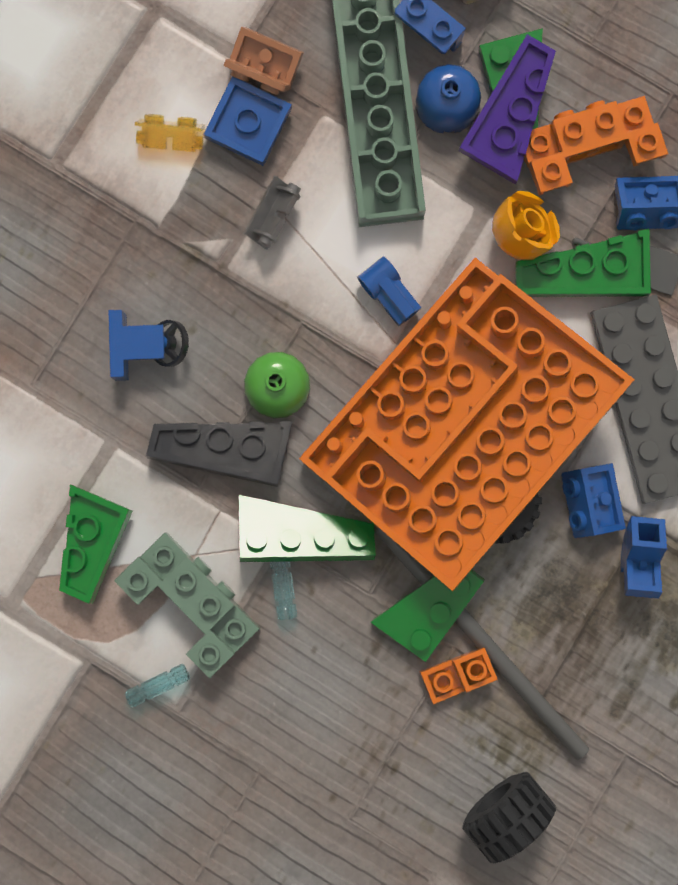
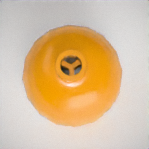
(524, 226)

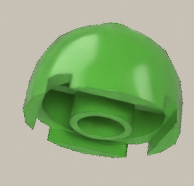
(283, 399)

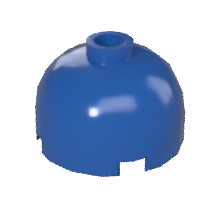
(448, 99)

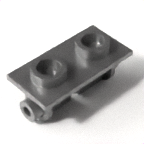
(271, 211)

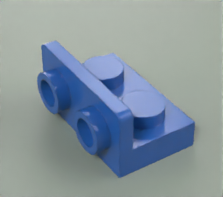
(431, 24)
(647, 202)
(593, 501)

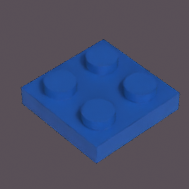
(247, 121)

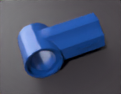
(384, 284)

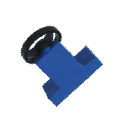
(142, 343)

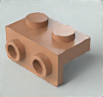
(264, 60)

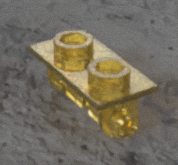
(156, 131)

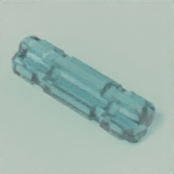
(283, 590)
(157, 685)

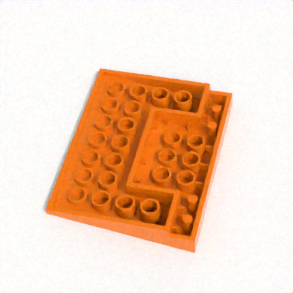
(466, 422)

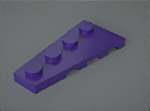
(507, 119)

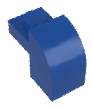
(641, 556)

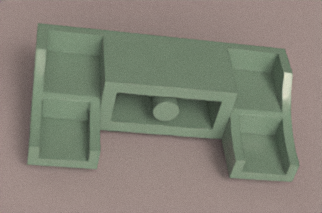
(197, 595)

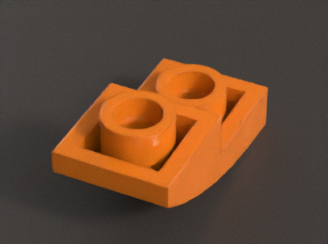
(458, 675)

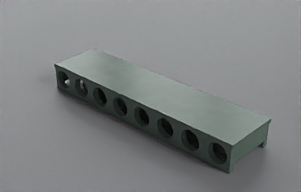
(378, 112)

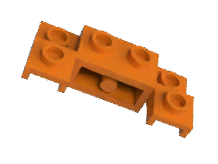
(589, 134)

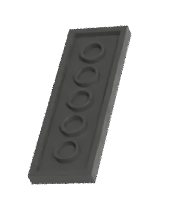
(638, 343)

